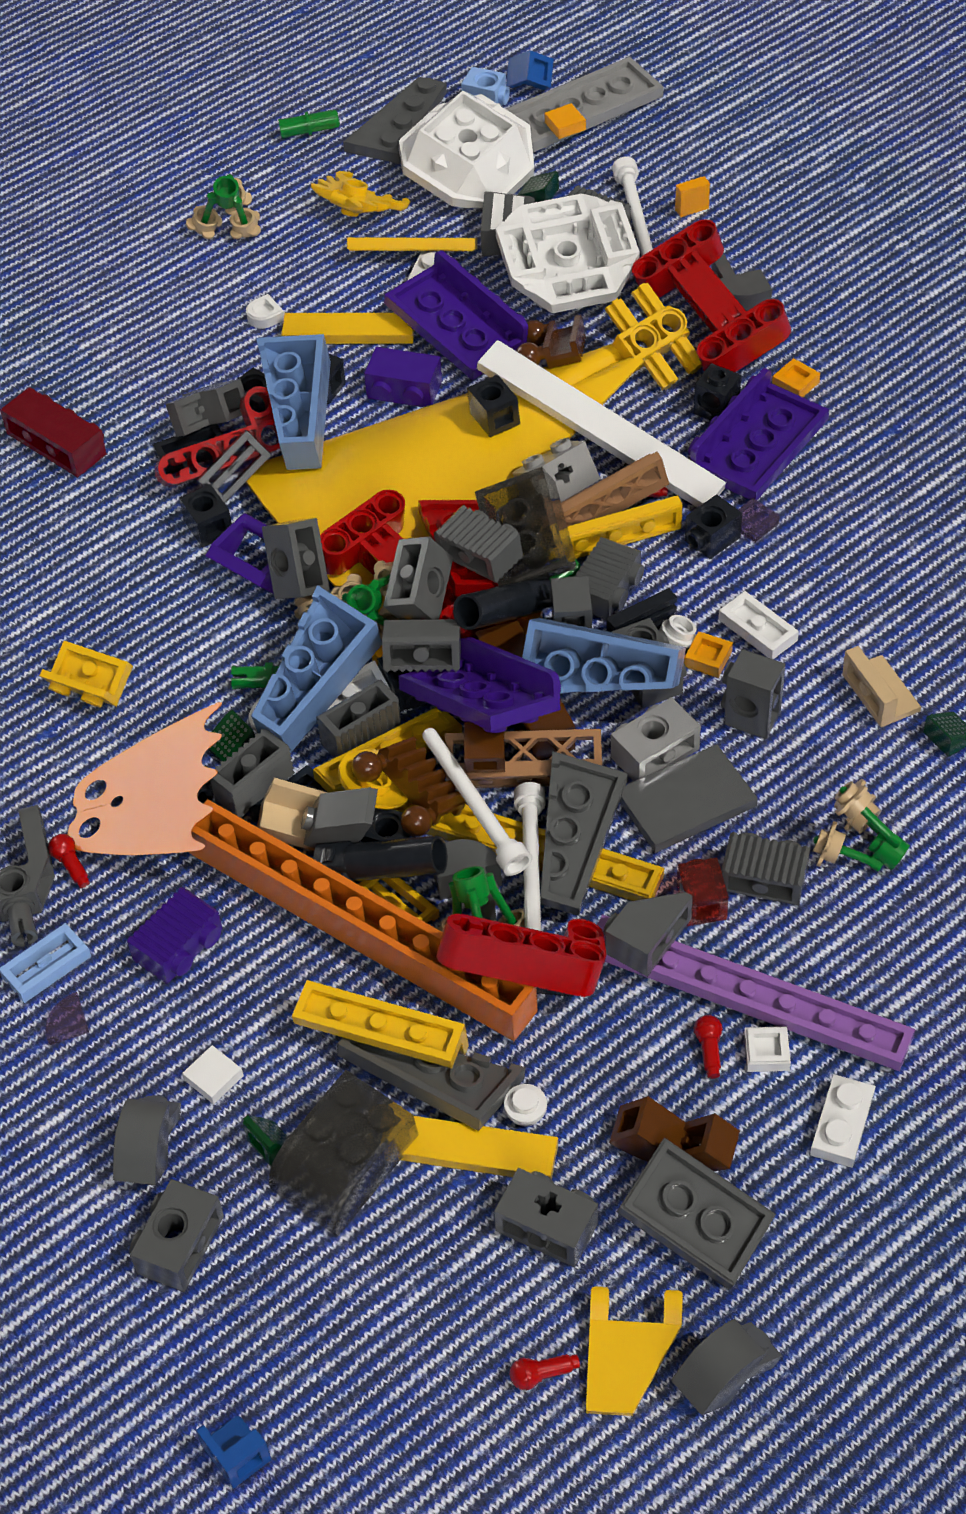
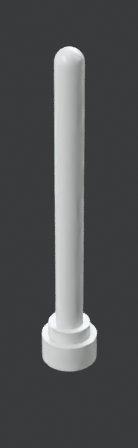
(626, 173)
(529, 802)
(511, 855)

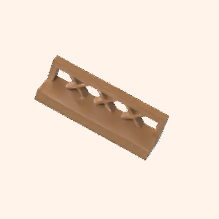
(617, 490)
(533, 770)

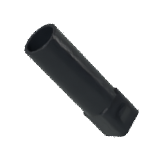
(502, 603)
(385, 858)

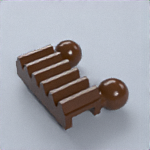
(560, 345)
(416, 779)

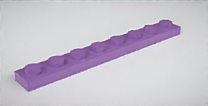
(781, 1003)

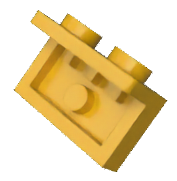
(88, 673)

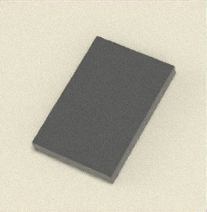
(687, 798)
(696, 1213)

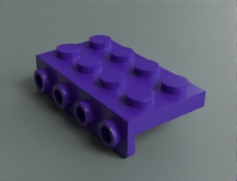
(456, 313)
(757, 436)
(489, 687)

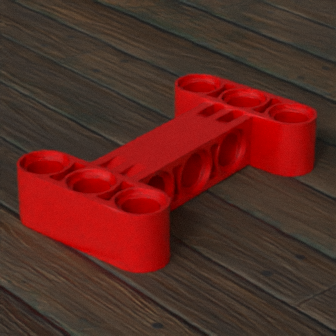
(736, 333)
(376, 543)

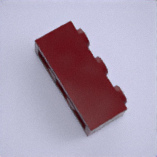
(53, 431)

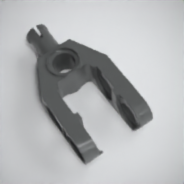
(27, 886)

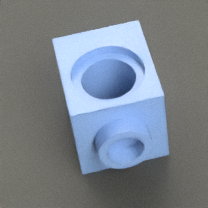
(487, 82)

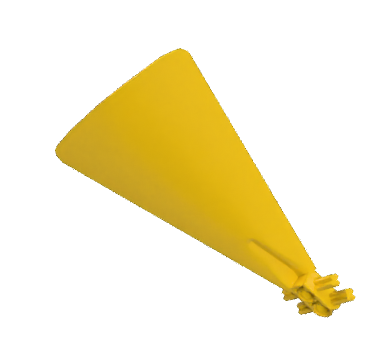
(446, 452)

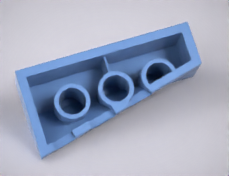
(298, 393)
(602, 659)
(316, 667)

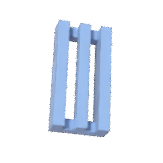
(49, 966)

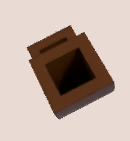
(483, 750)
(646, 1123)

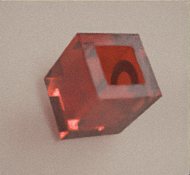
(706, 885)

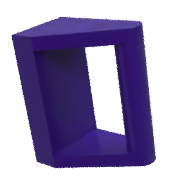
(226, 545)

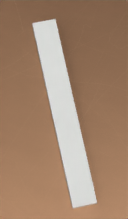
(597, 422)

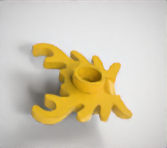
(353, 195)

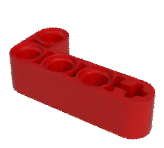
(254, 425)
(525, 955)

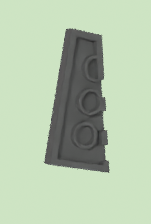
(382, 132)
(577, 825)
(465, 1092)

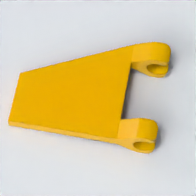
(626, 1354)

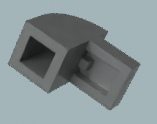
(748, 287)
(206, 406)
(465, 854)
(143, 1139)
(723, 1364)

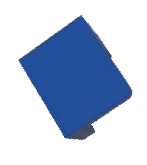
(530, 69)
(235, 1450)

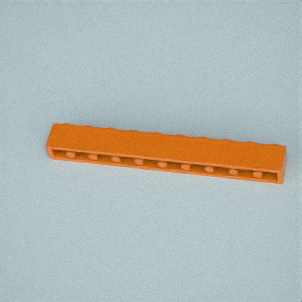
(357, 919)

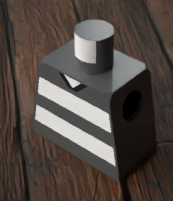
(495, 210)

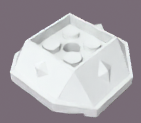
(468, 151)
(568, 251)

